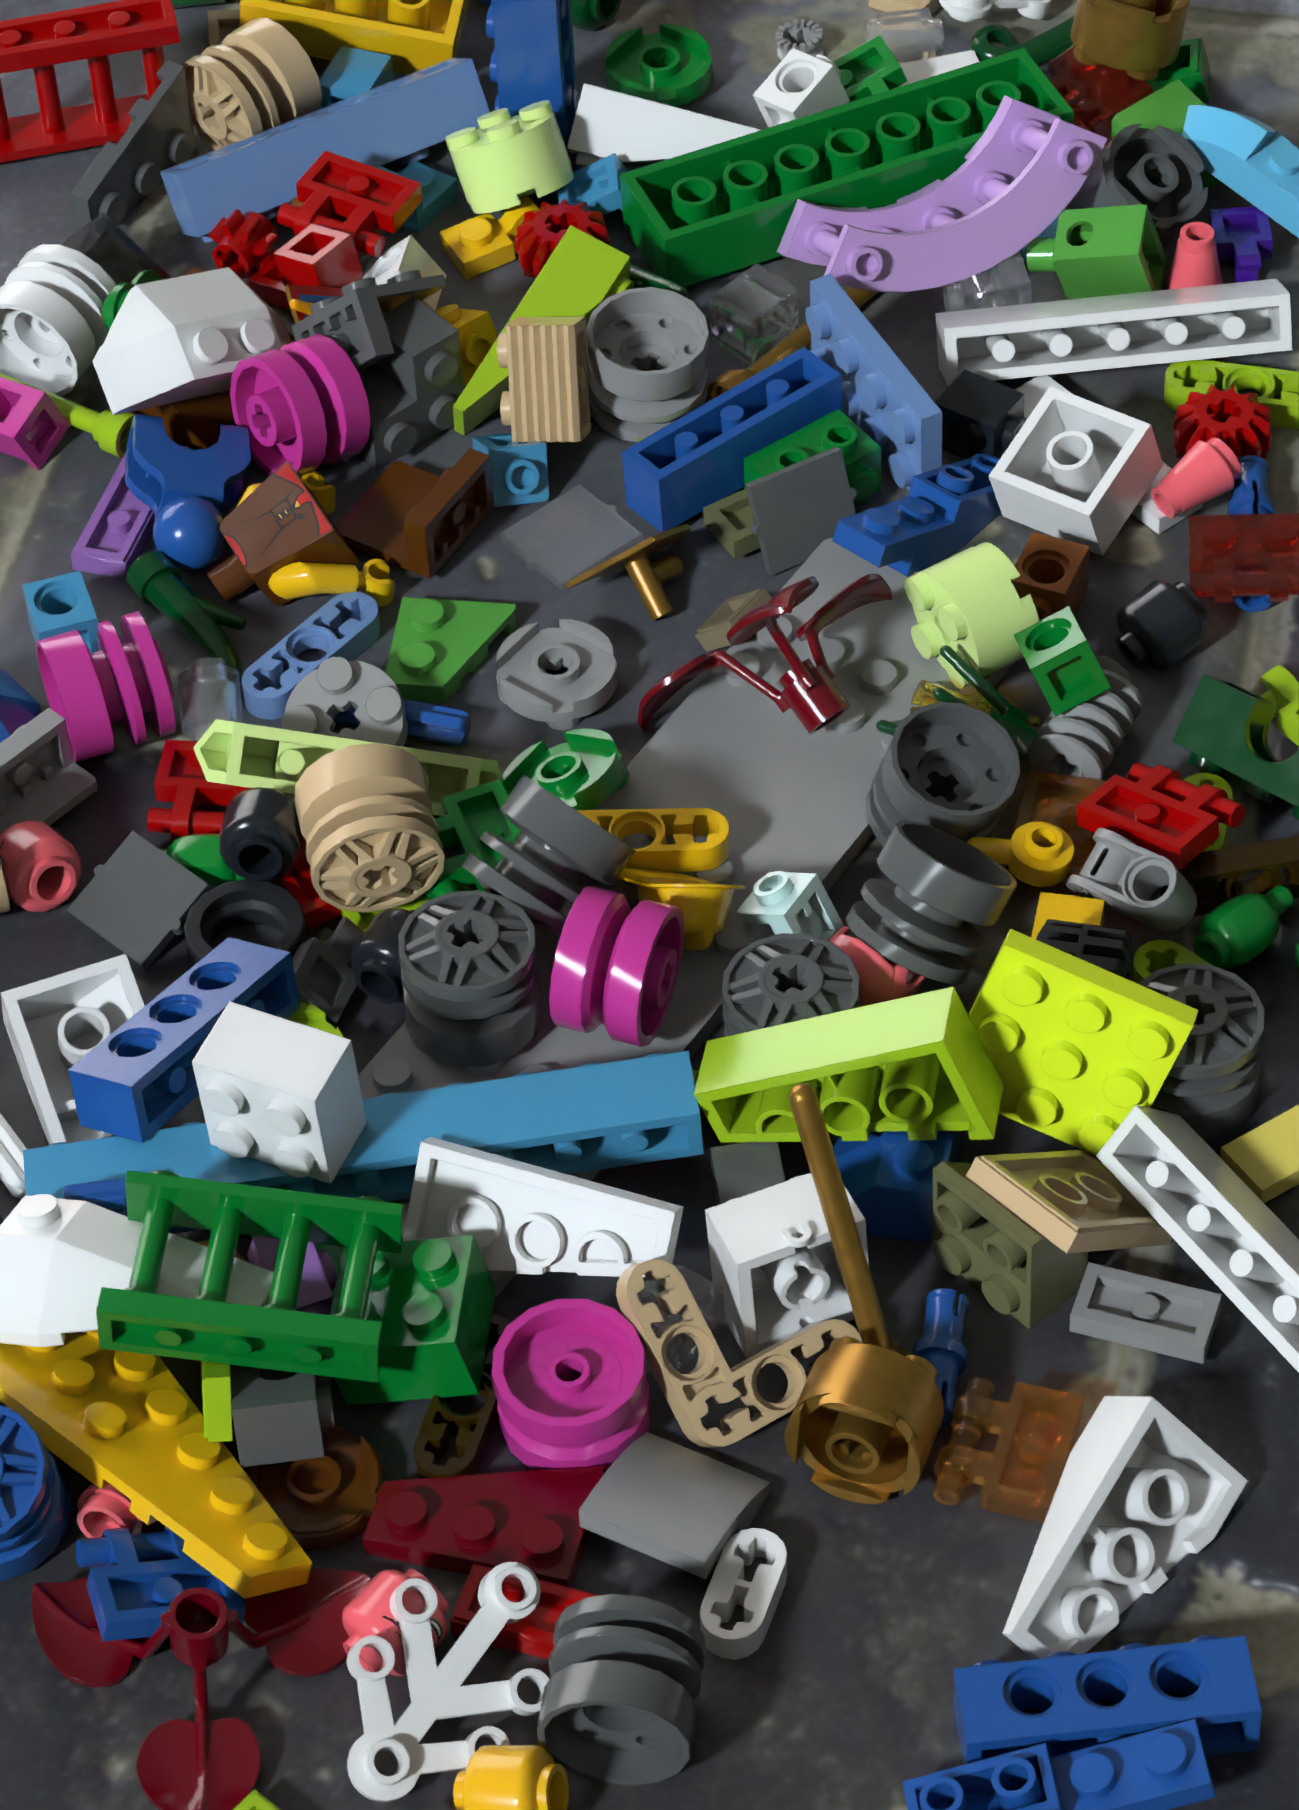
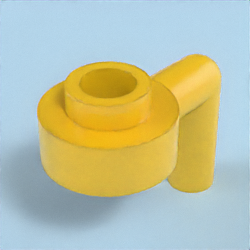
(1035, 853)

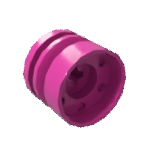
(107, 685)

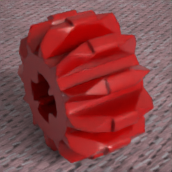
(545, 228)
(1227, 416)

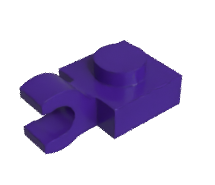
(1242, 237)

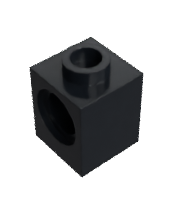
(979, 416)

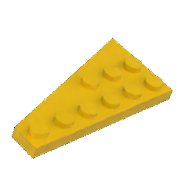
(136, 1428)

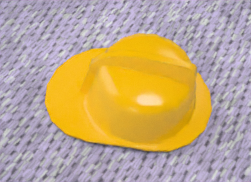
(700, 901)

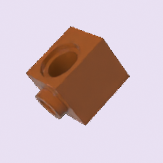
(1052, 573)

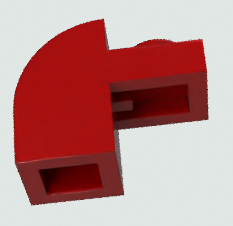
(311, 258)

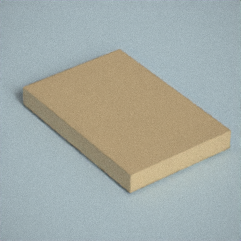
(1068, 1200)

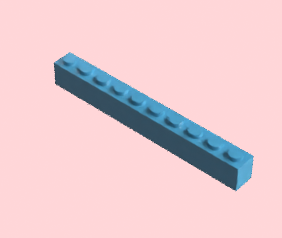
(549, 1119)

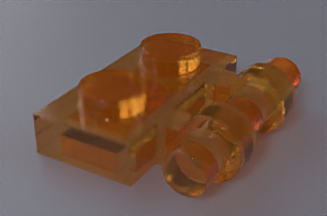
(1030, 1453)

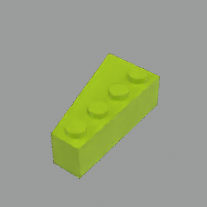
(873, 1068)

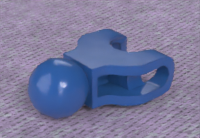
(186, 488)

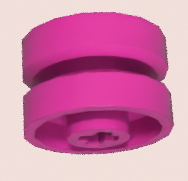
(301, 405)
(616, 966)
(570, 1385)

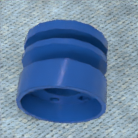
(32, 1498)

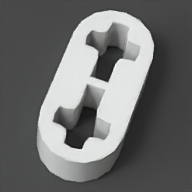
(730, 1588)

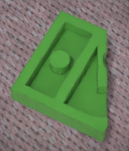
(442, 643)

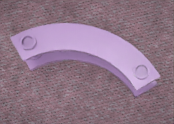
(956, 227)

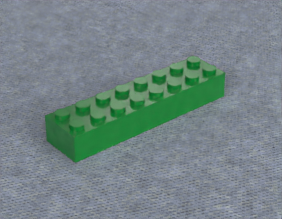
(735, 198)

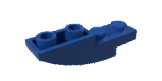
(930, 524)
(1132, 1773)

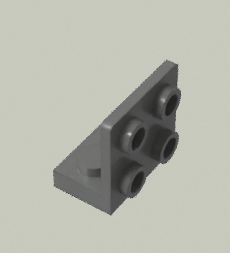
(357, 318)

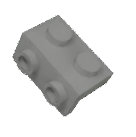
(39, 773)

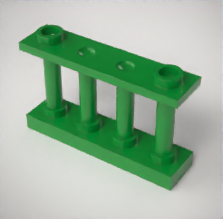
(242, 1334)

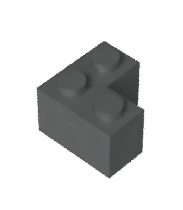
(415, 386)

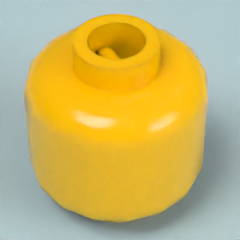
(511, 1780)

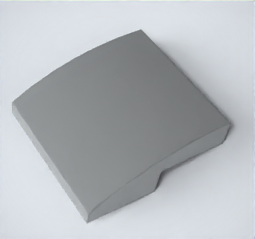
(673, 1503)

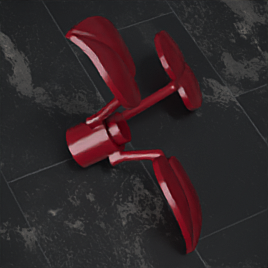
(807, 688)
(200, 1761)

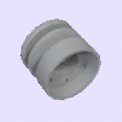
(646, 361)

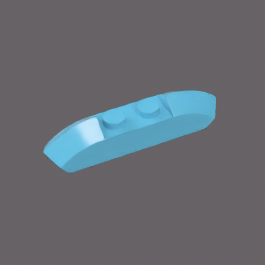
(1248, 160)

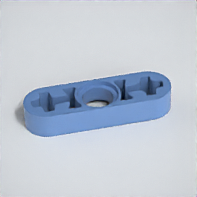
(316, 632)

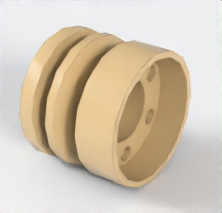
(250, 83)
(369, 827)

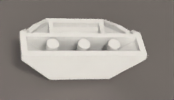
(183, 339)

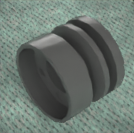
(944, 771)
(547, 855)
(930, 902)
(469, 978)
(786, 982)
(1219, 1064)
(622, 1689)

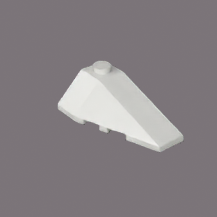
(641, 129)
(57, 1025)
(67, 1249)
(1121, 1518)

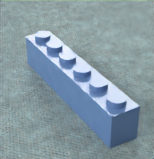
(371, 128)

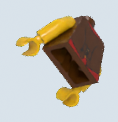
(292, 545)

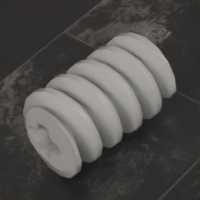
(1089, 734)

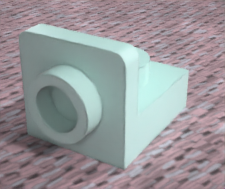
(792, 905)

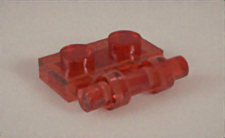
(1098, 89)
(1244, 556)

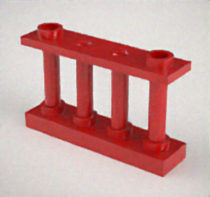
(73, 36)

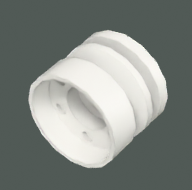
(52, 317)

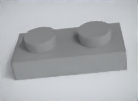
(1145, 1313)

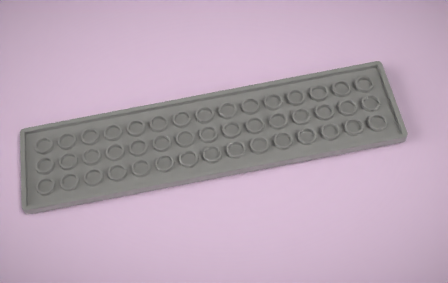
(787, 802)

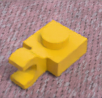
(483, 242)

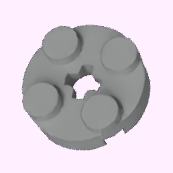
(345, 686)
(563, 697)

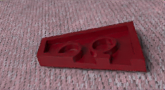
(486, 1521)

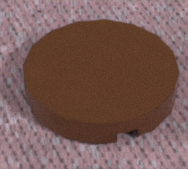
(324, 1497)

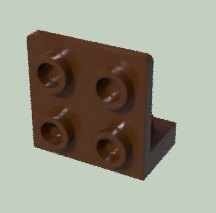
(418, 516)

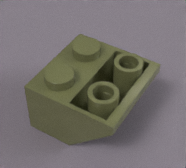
(998, 1250)

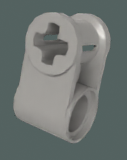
(1129, 877)

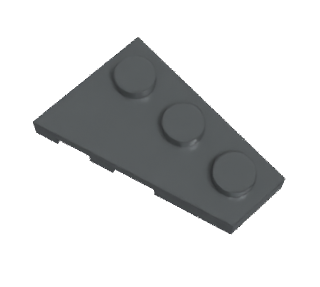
(155, 140)

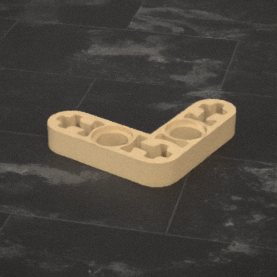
(712, 1376)

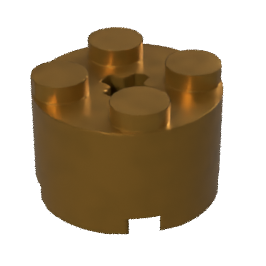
(1129, 34)
(865, 1421)

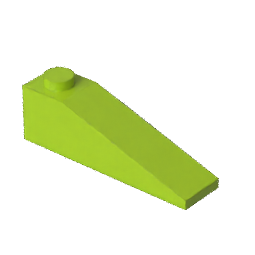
(569, 285)

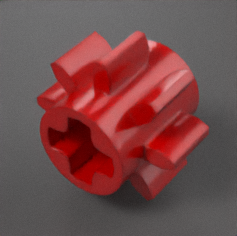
(243, 242)

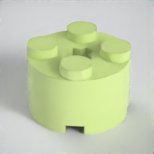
(510, 157)
(971, 609)

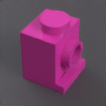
(29, 423)

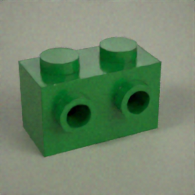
(859, 453)

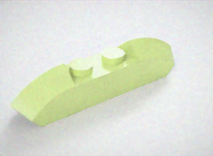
(278, 757)

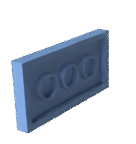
(875, 383)

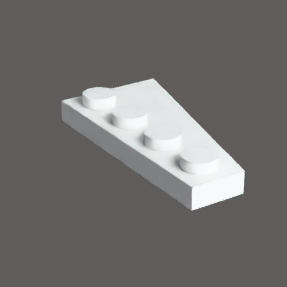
(535, 1216)

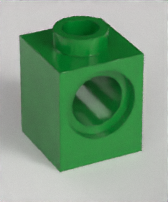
(1062, 661)

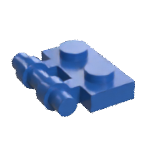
(134, 1594)

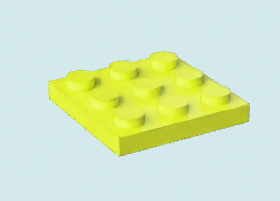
(1074, 1041)

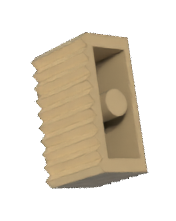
(546, 379)

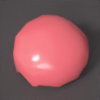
(879, 977)

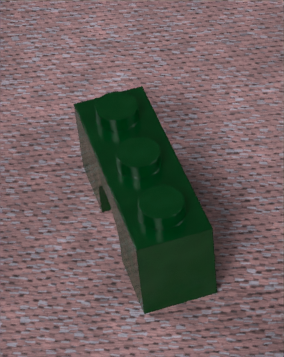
(1229, 732)

